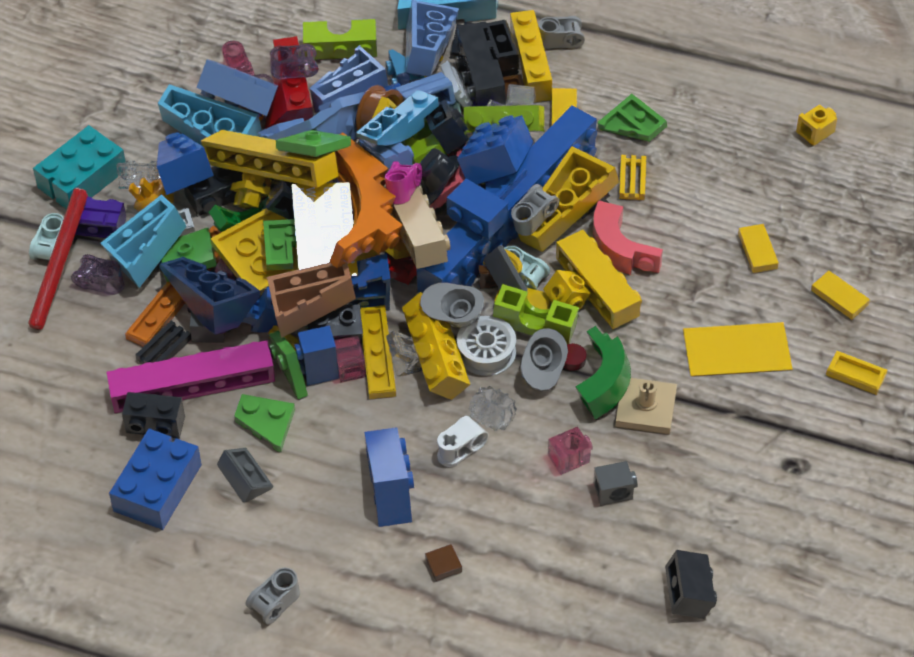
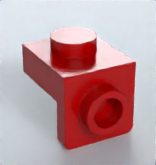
(402, 269)

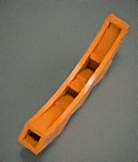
(371, 205)

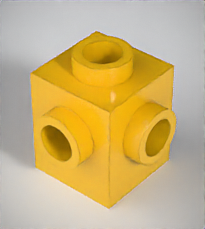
(567, 288)

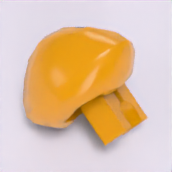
(148, 193)

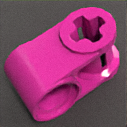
(403, 181)

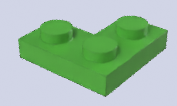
(279, 240)

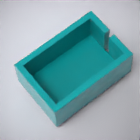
(83, 163)

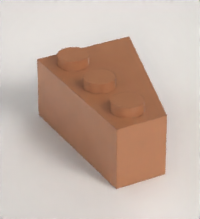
(309, 294)

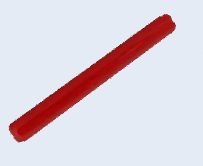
(58, 259)

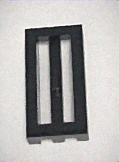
(161, 342)

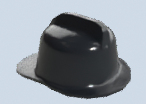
(436, 172)

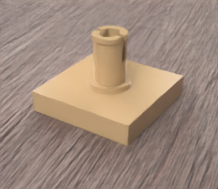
(647, 406)

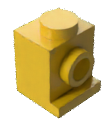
(820, 120)

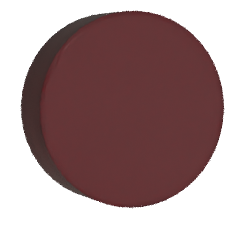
(575, 358)

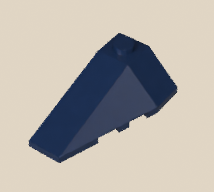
(211, 296)

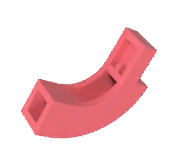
(622, 251)

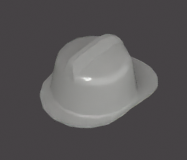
(452, 303)
(544, 359)

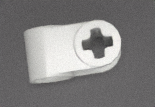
(460, 441)

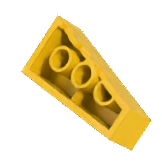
(579, 185)

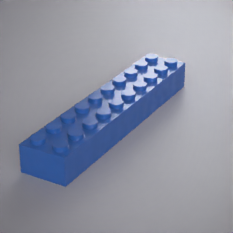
(469, 249)

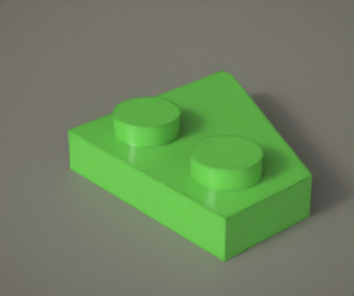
(633, 120)
(288, 363)
(265, 418)

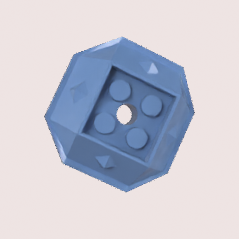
(334, 117)

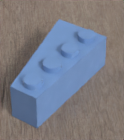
(427, 35)

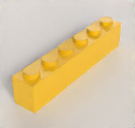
(261, 158)

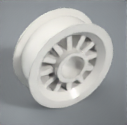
(487, 346)

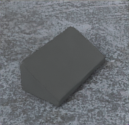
(503, 269)
(244, 474)

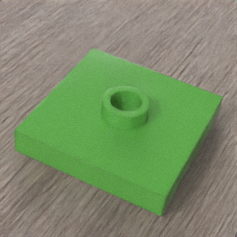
(313, 143)
(193, 246)

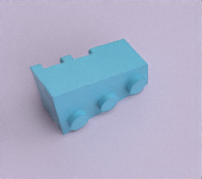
(145, 239)

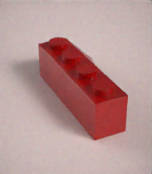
(291, 97)

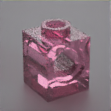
(350, 359)
(565, 459)

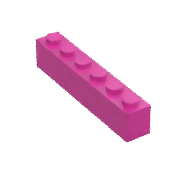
(195, 374)

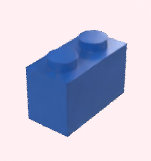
(477, 209)
(317, 355)

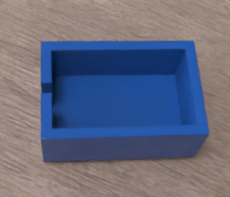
(495, 149)
(155, 479)

